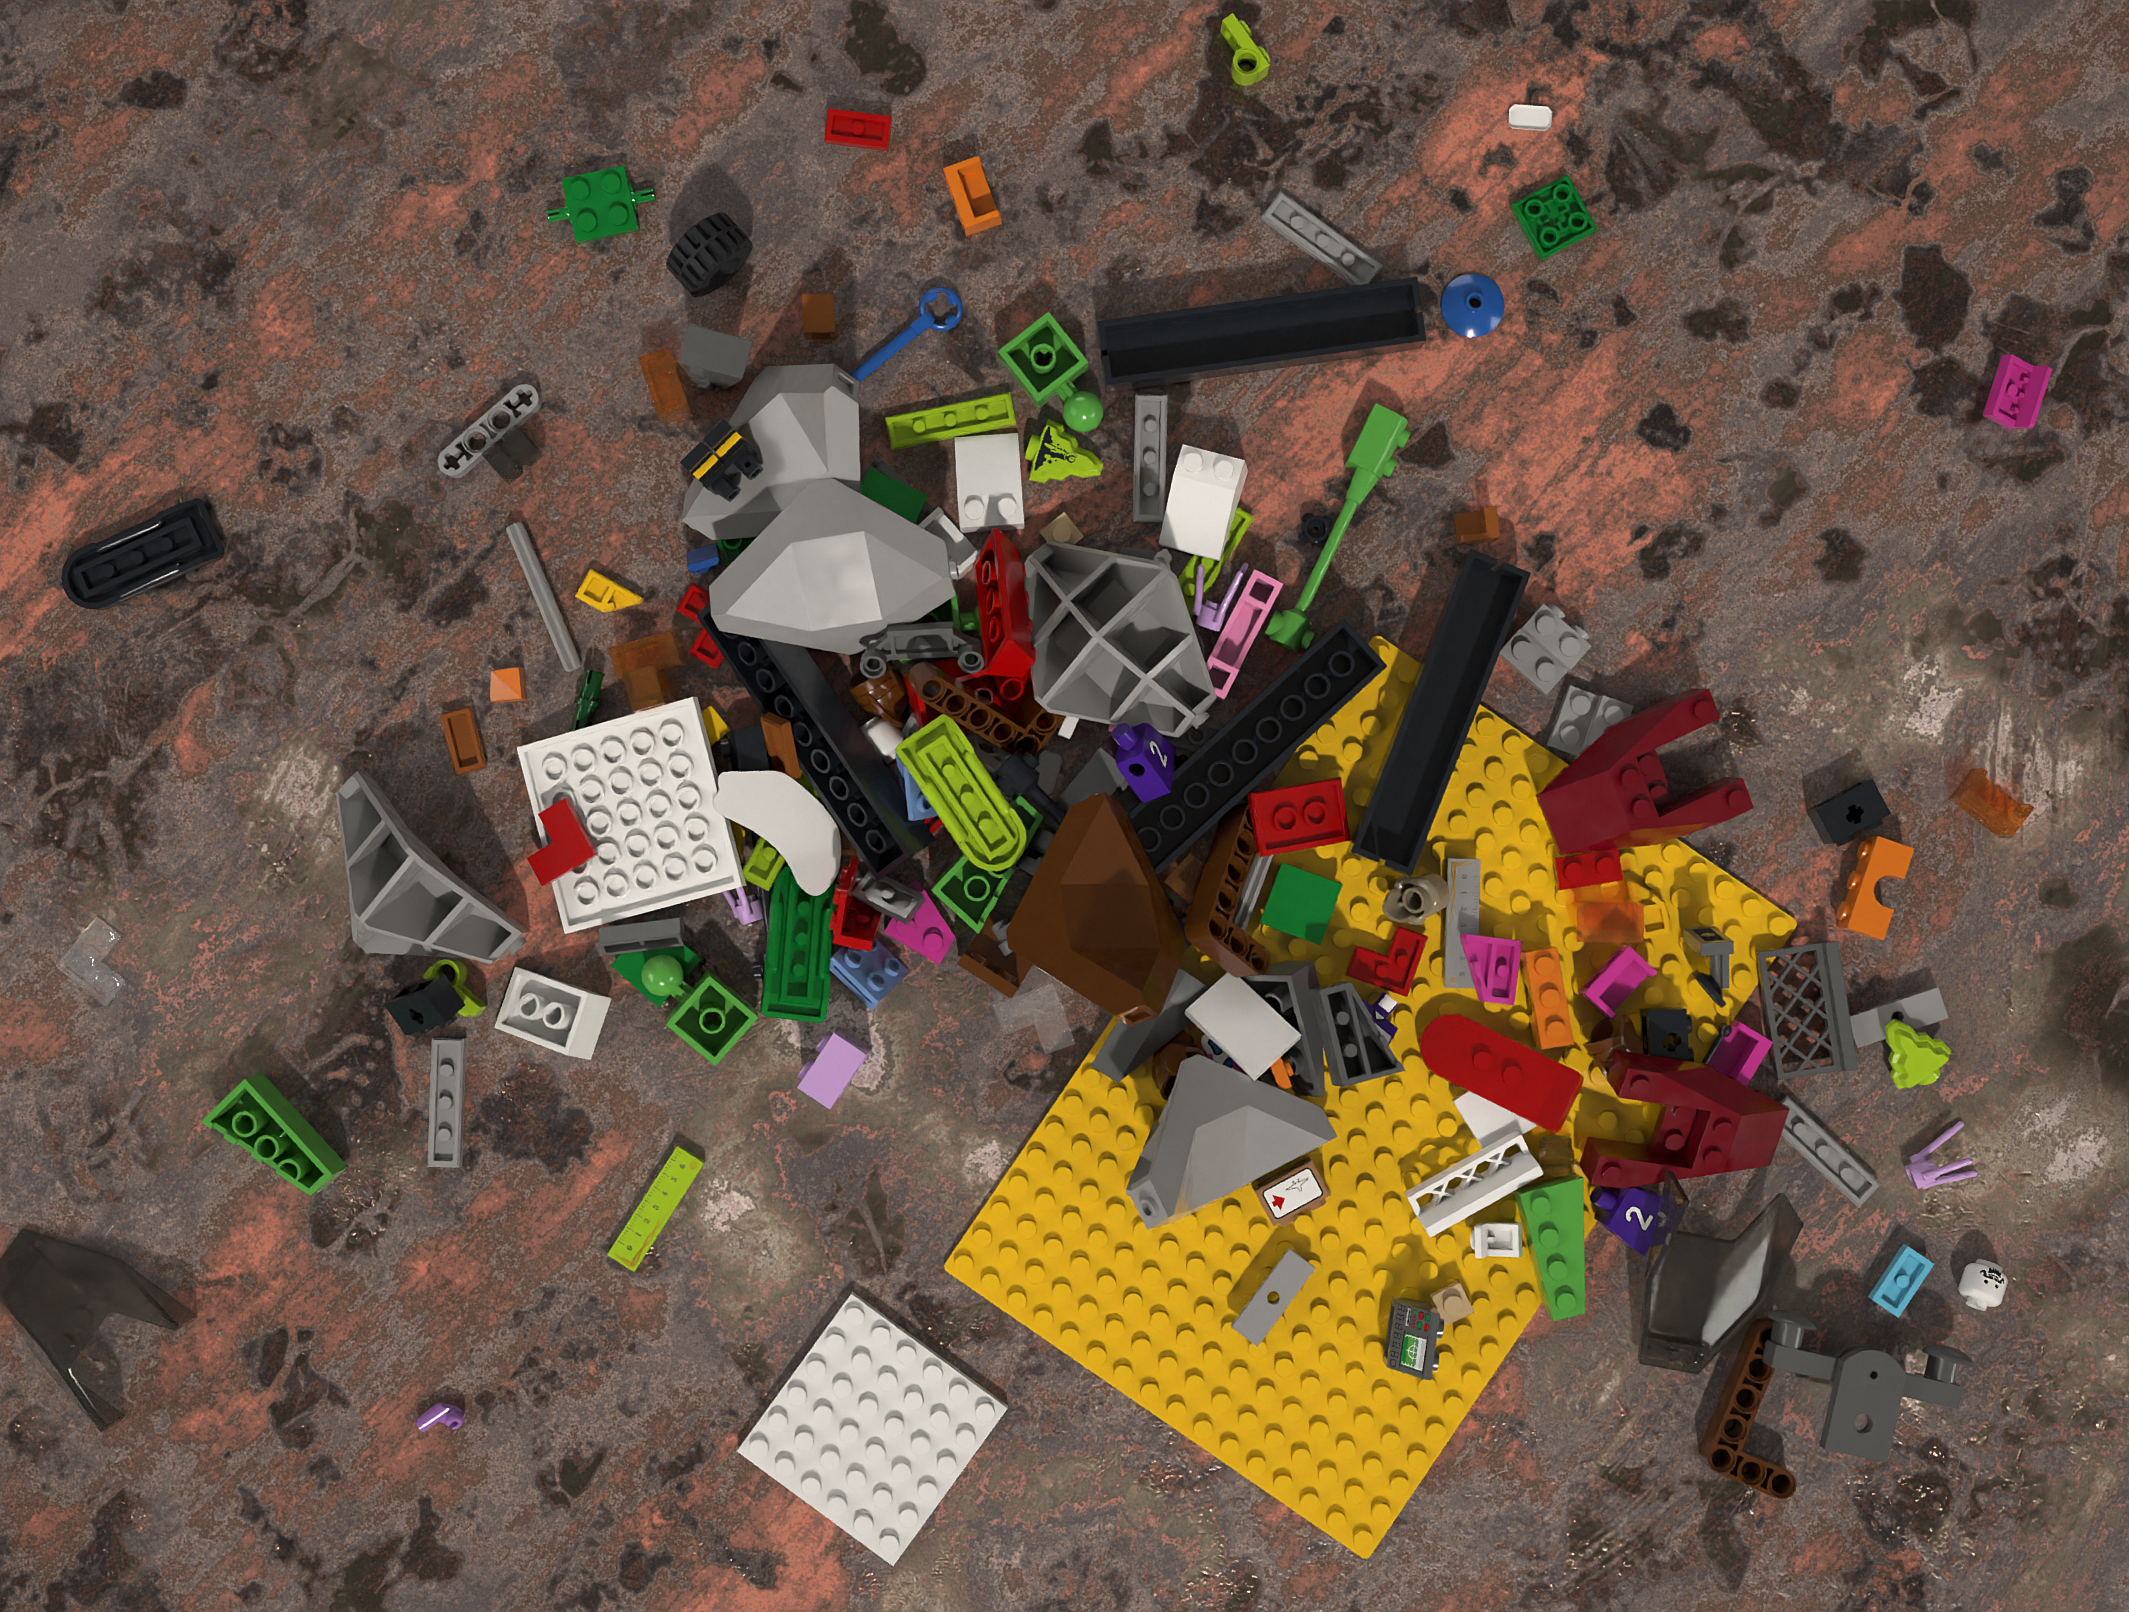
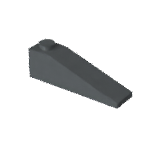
(1287, 992)
(1131, 1046)

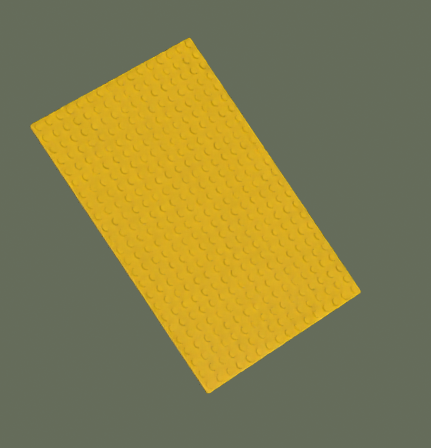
(1154, 1308)

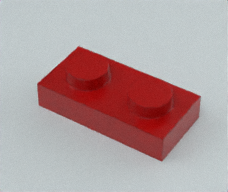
(858, 129)
(1587, 869)

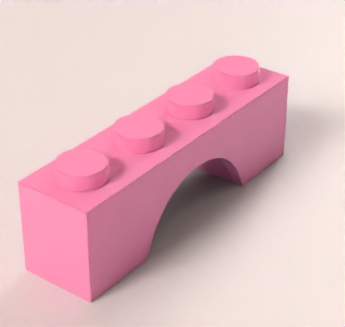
(1241, 631)

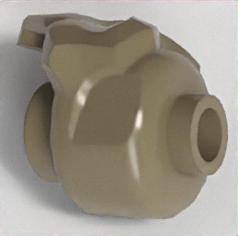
(1416, 898)

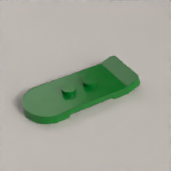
(797, 952)

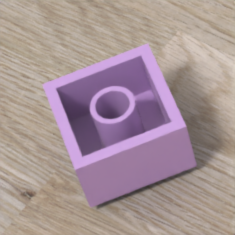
(834, 1067)

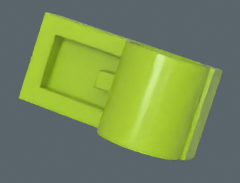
(1238, 36)
(473, 1005)

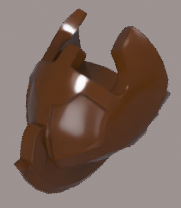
(882, 695)
(1603, 1046)
(1168, 1059)

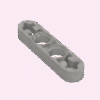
(486, 426)

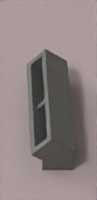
(642, 936)

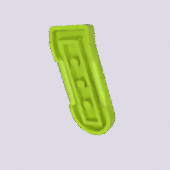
(963, 794)

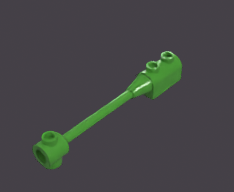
(1369, 461)

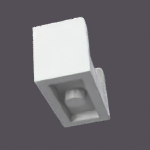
(957, 543)

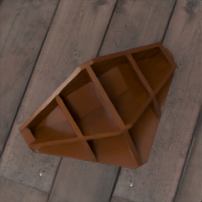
(1101, 915)

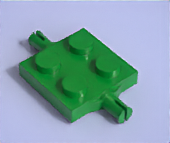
(601, 204)

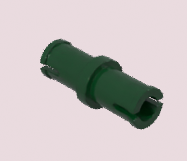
(587, 699)

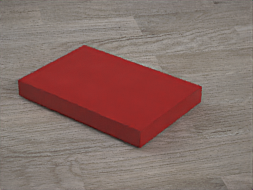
(1299, 817)

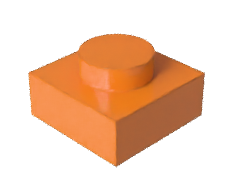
(1281, 1071)

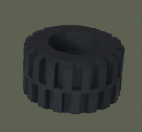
(709, 254)

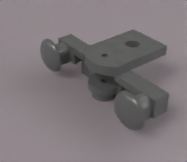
(1863, 1383)

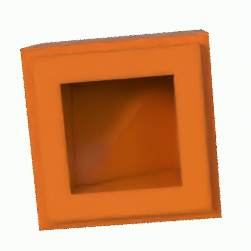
(508, 685)

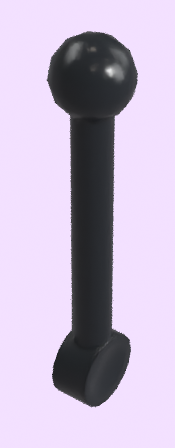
(1724, 1030)

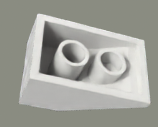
(989, 483)
(1202, 502)
(552, 1013)

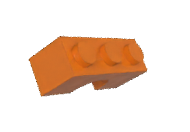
(1861, 910)
(1545, 984)

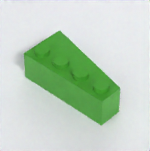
(974, 891)
(276, 1134)
(1555, 1239)

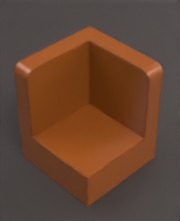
(819, 316)
(1477, 526)

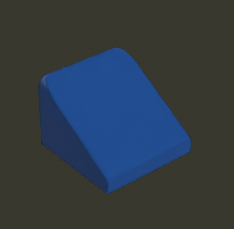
(704, 559)

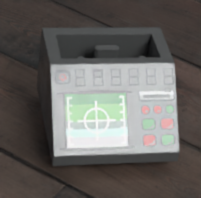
(1413, 1337)

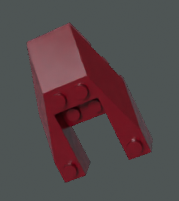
(1619, 791)
(1701, 1130)

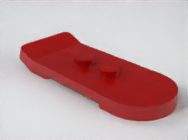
(1500, 1070)

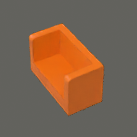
(972, 196)

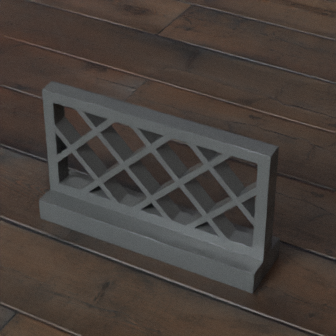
(1834, 1006)

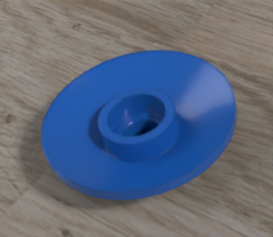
(1468, 320)

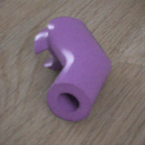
(442, 1413)

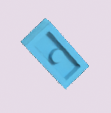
(1900, 1280)

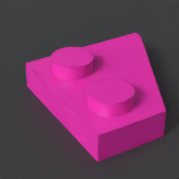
(926, 931)
(1493, 966)

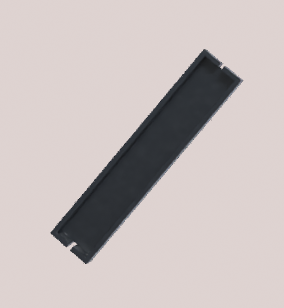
(1261, 334)
(1438, 712)

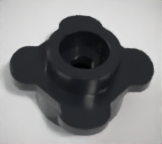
(1309, 522)

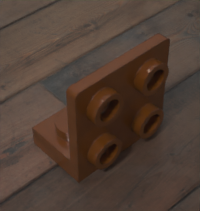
(989, 964)

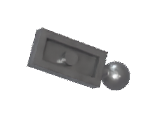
(887, 896)

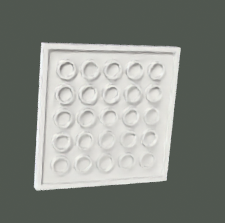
(647, 807)
(872, 1428)

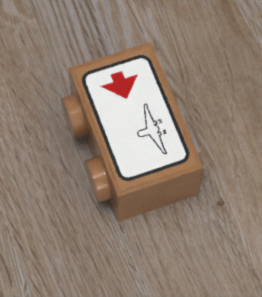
(1292, 1192)

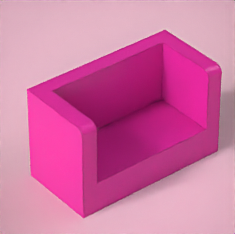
(1616, 980)
(1740, 1053)

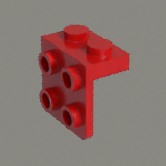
(853, 922)

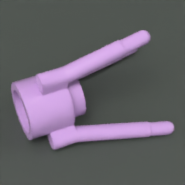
(1212, 613)
(746, 907)
(1925, 1173)

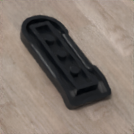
(142, 557)

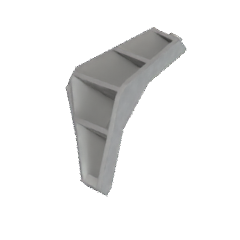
(803, 431)
(833, 574)
(1114, 640)
(405, 894)
(1217, 1138)

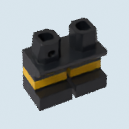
(712, 471)

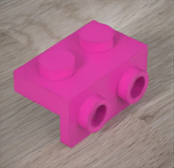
(2017, 393)

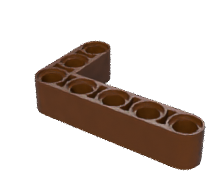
(1020, 731)
(1217, 896)
(1744, 1413)

